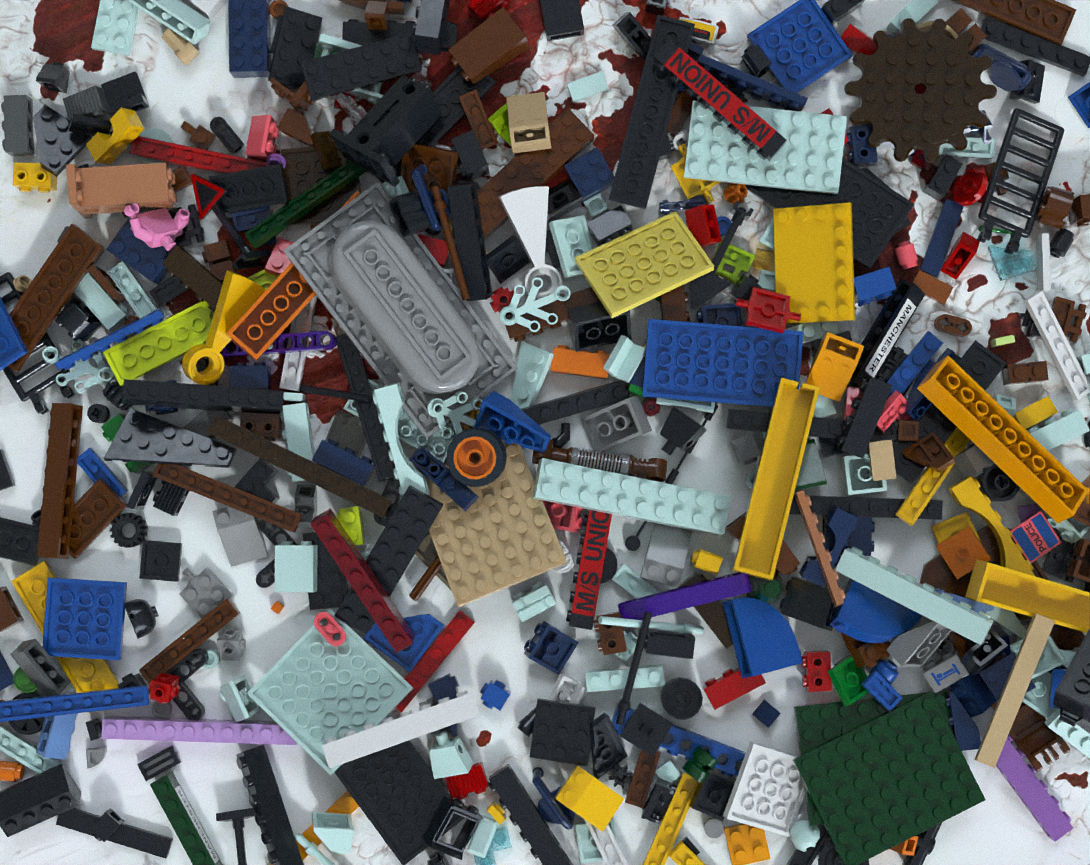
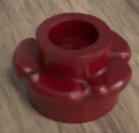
(656, 407)

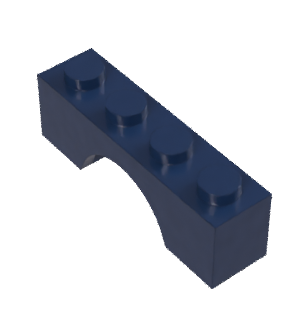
(841, 525)

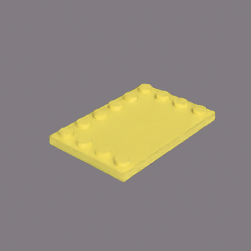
(644, 264)

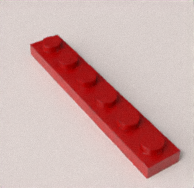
(436, 655)

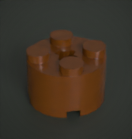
(1055, 207)

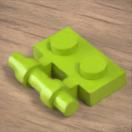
(735, 258)

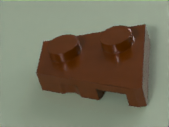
(930, 453)

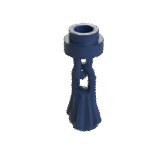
(689, 204)

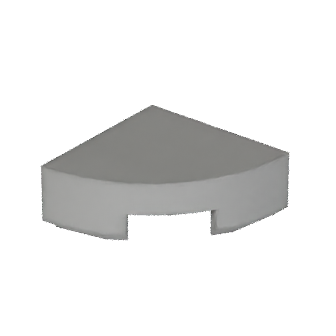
(95, 756)

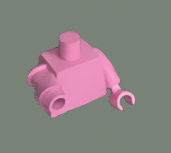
(157, 226)

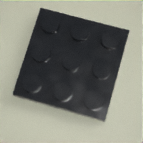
(562, 732)

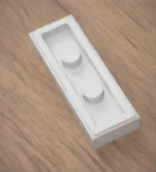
(1043, 262)

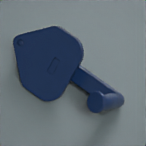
(1004, 69)
(427, 197)
(548, 806)

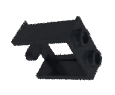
(670, 645)
(441, 821)

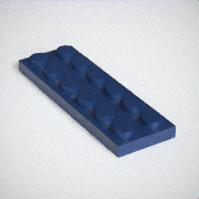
(753, 85)

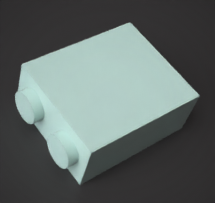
(296, 567)

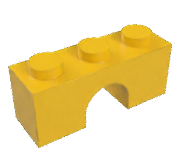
(126, 128)

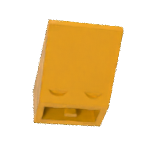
(834, 365)

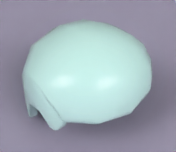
(804, 835)

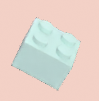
(858, 476)

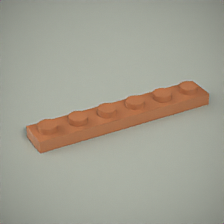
(823, 556)

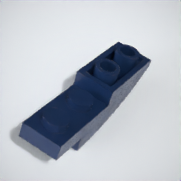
(917, 402)
(443, 479)

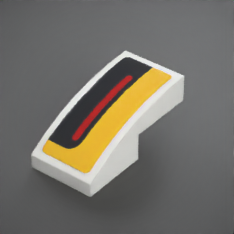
(703, 32)

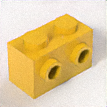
(33, 177)

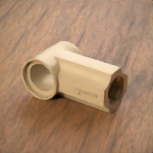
(182, 49)

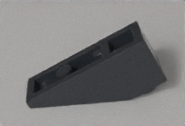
(633, 34)

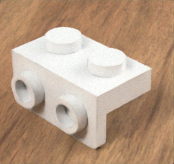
(567, 690)

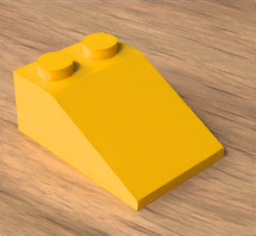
(589, 798)

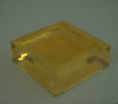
(764, 259)

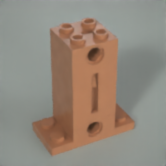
(115, 187)

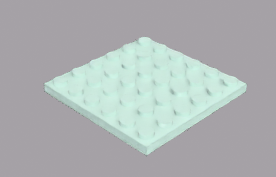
(328, 689)

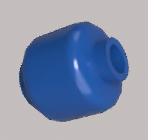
(886, 669)

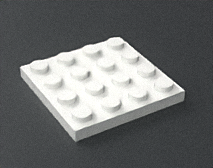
(766, 791)

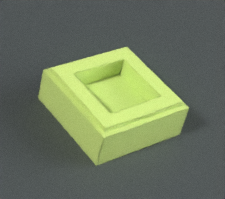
(1002, 341)

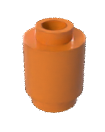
(11, 771)

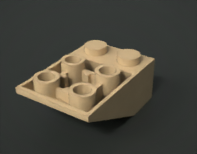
(528, 122)

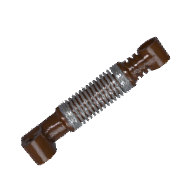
(654, 469)

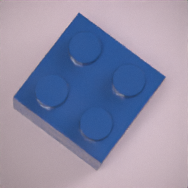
(873, 285)

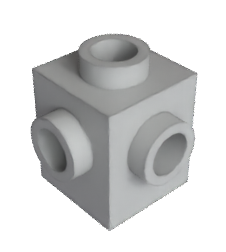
(231, 645)

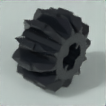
(113, 393)

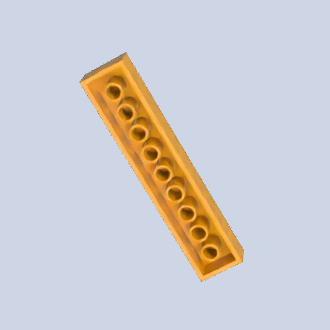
(1003, 439)

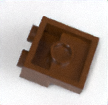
(866, 653)

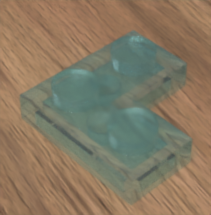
(500, 841)

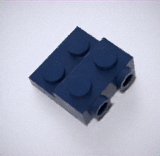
(720, 314)
(550, 647)

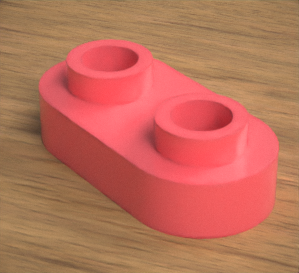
(330, 629)

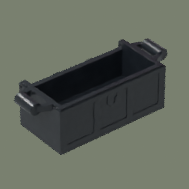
(1074, 689)

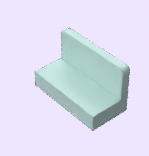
(624, 359)

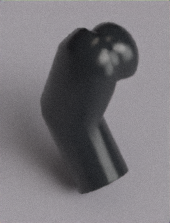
(562, 439)

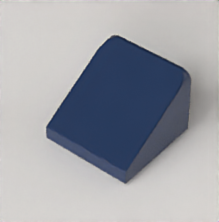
(766, 713)

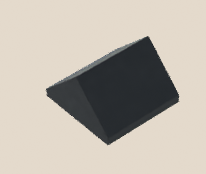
(562, 200)

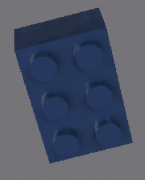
(138, 254)

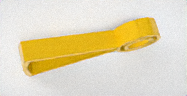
(233, 302)

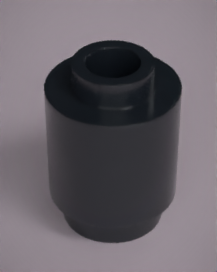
(1061, 243)

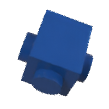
(494, 694)

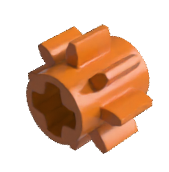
(735, 192)

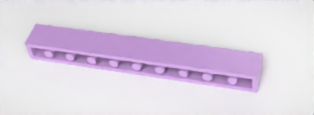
(195, 730)

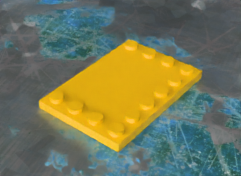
(815, 261)

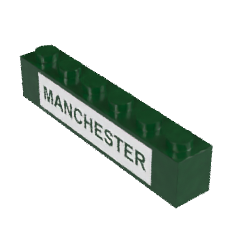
(184, 821)

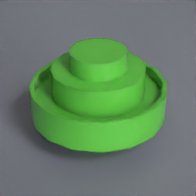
(23, 682)

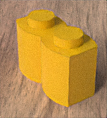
(706, 561)

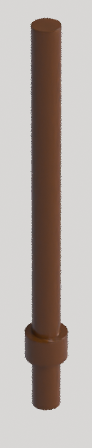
(440, 206)

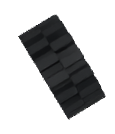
(117, 527)

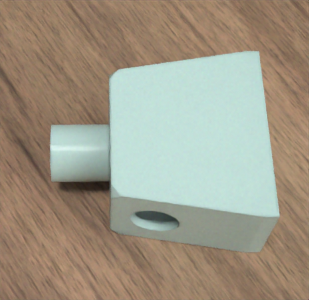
(449, 756)

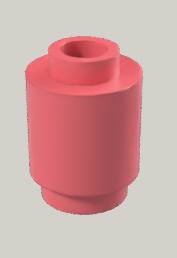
(906, 255)

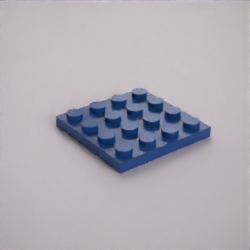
(800, 45)
(84, 618)

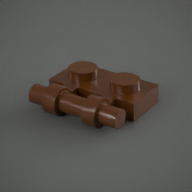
(1063, 310)

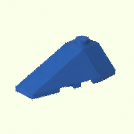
(511, 423)

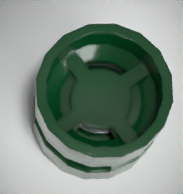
(700, 764)

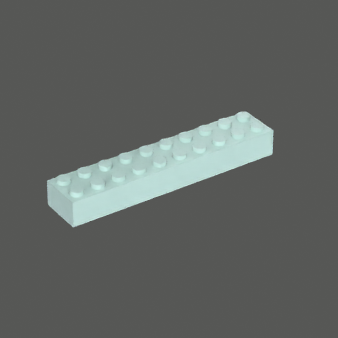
(630, 497)

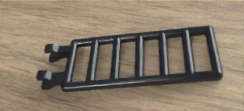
(989, 220)
(15, 381)

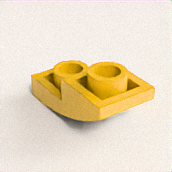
(1035, 412)

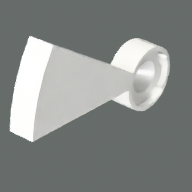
(528, 216)

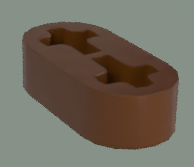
(952, 330)

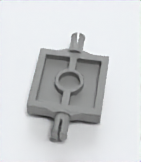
(204, 591)

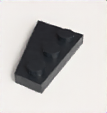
(605, 746)

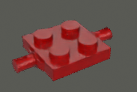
(768, 310)

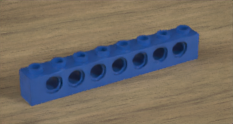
(680, 734)

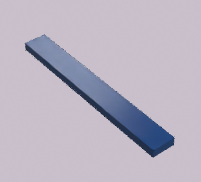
(74, 703)

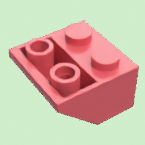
(262, 137)

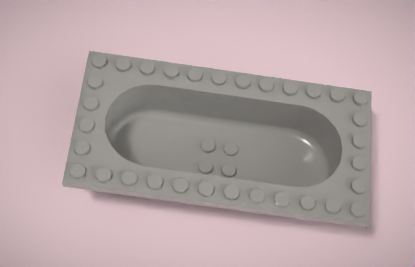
(399, 307)

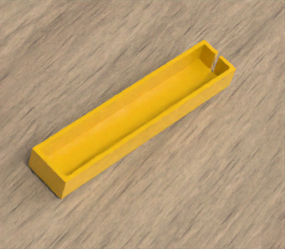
(776, 479)
(1029, 595)

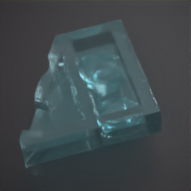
(1012, 265)

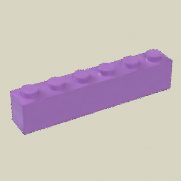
(1033, 792)

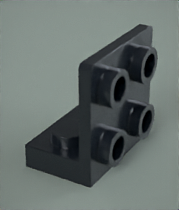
(125, 93)

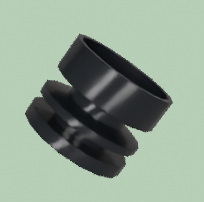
(693, 698)

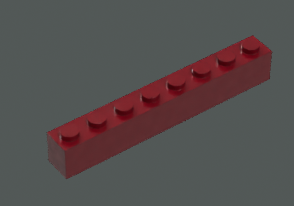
(362, 580)

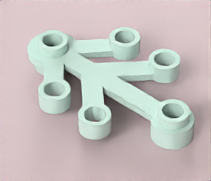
(531, 306)
(82, 368)
(455, 415)

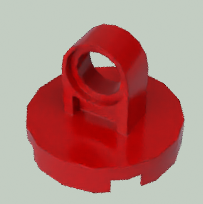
(970, 187)

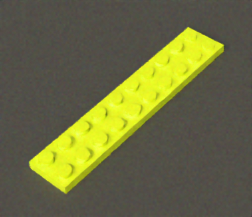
(167, 339)

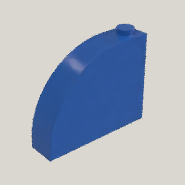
(871, 615)
(760, 637)

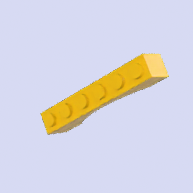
(968, 495)

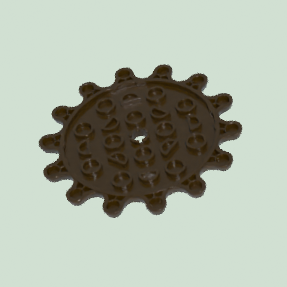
(912, 118)

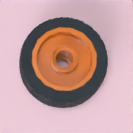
(464, 465)

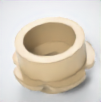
(21, 283)

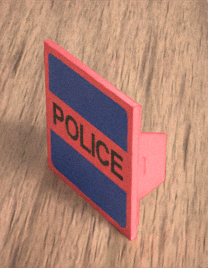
(1035, 537)

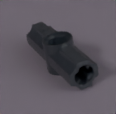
(924, 846)

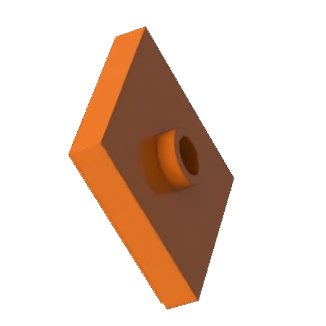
(962, 551)

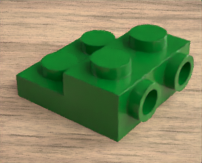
(848, 680)

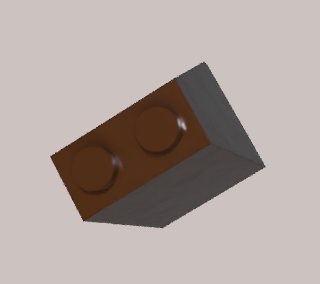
(488, 47)
(786, 563)

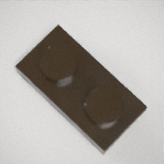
(325, 150)

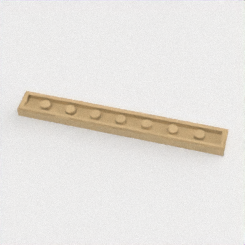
(1014, 690)

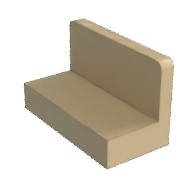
(882, 460)

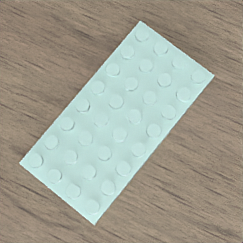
(805, 163)

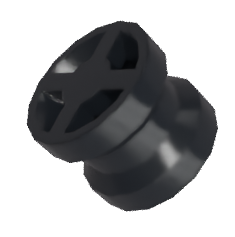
(103, 413)

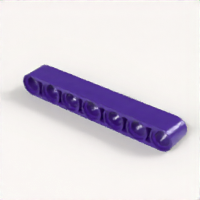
(297, 345)
(686, 596)

